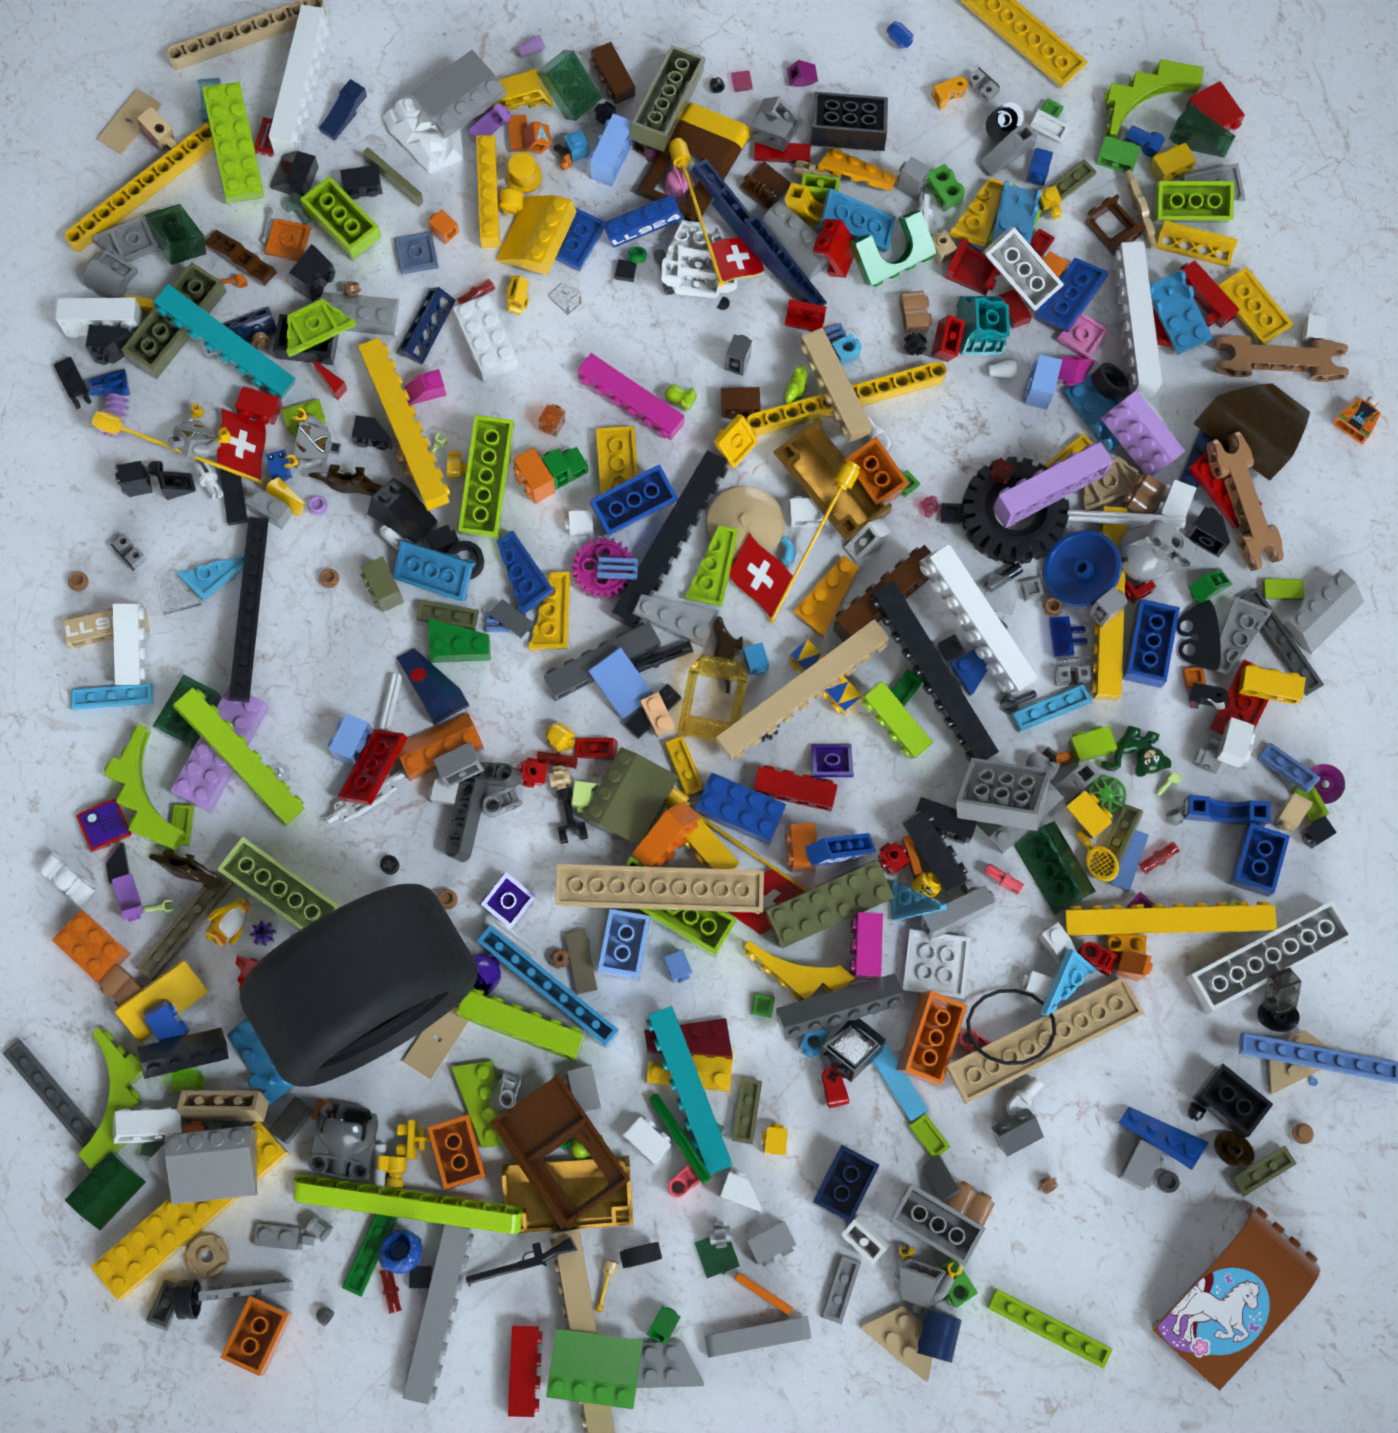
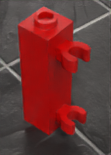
(1209, 295)

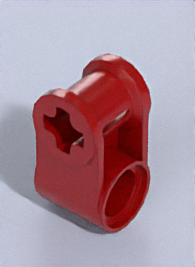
(1101, 959)
(835, 1091)

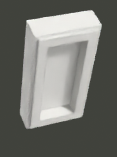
(1050, 126)

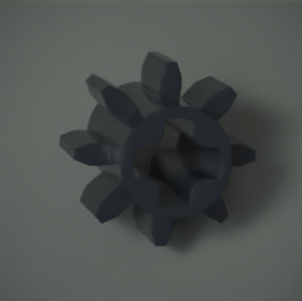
(604, 112)
(915, 343)

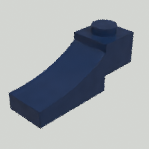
(343, 110)

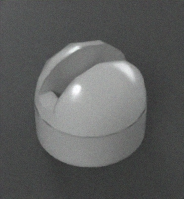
(1175, 816)

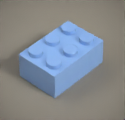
(611, 150)
(624, 944)

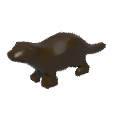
(347, 481)
(725, 644)
(185, 867)

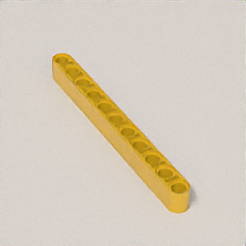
(141, 185)
(871, 387)

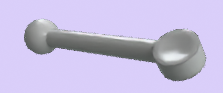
(269, 211)

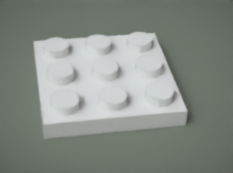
(936, 964)

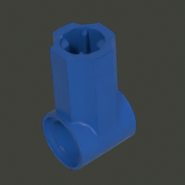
(1149, 142)

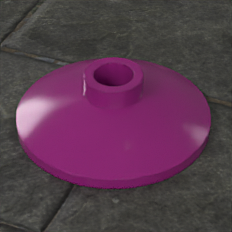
(1335, 779)

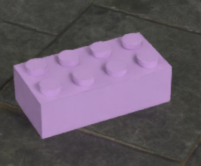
(1142, 434)

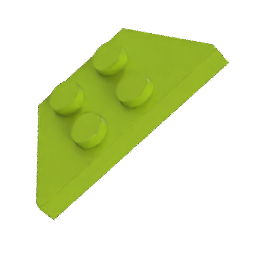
(314, 325)

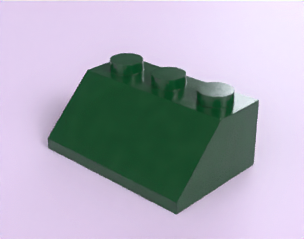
(105, 1190)

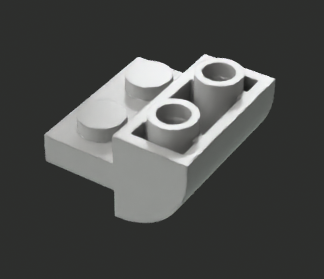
(109, 275)

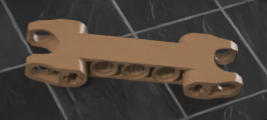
(1251, 357)
(1245, 502)

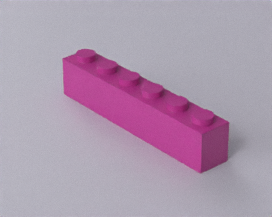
(630, 396)

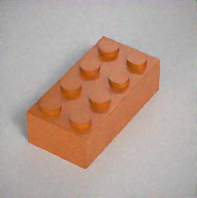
(931, 1037)

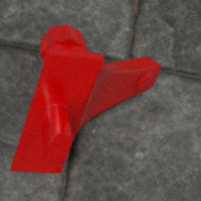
(245, 966)

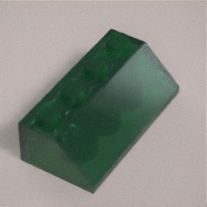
(1054, 867)

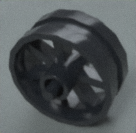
(187, 1299)

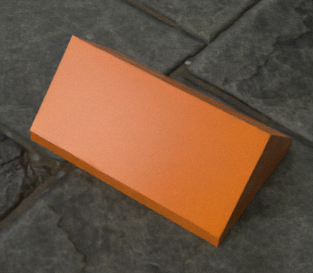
(878, 472)

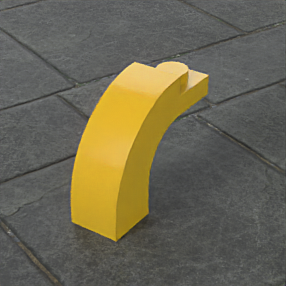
(803, 204)

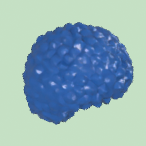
(400, 1251)

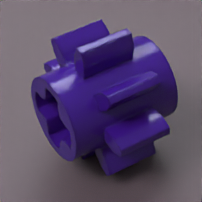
(267, 936)

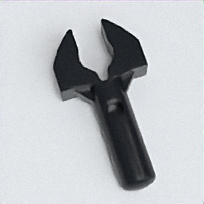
(1017, 700)

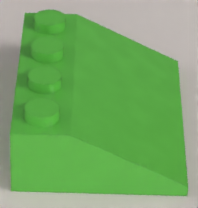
(594, 1369)

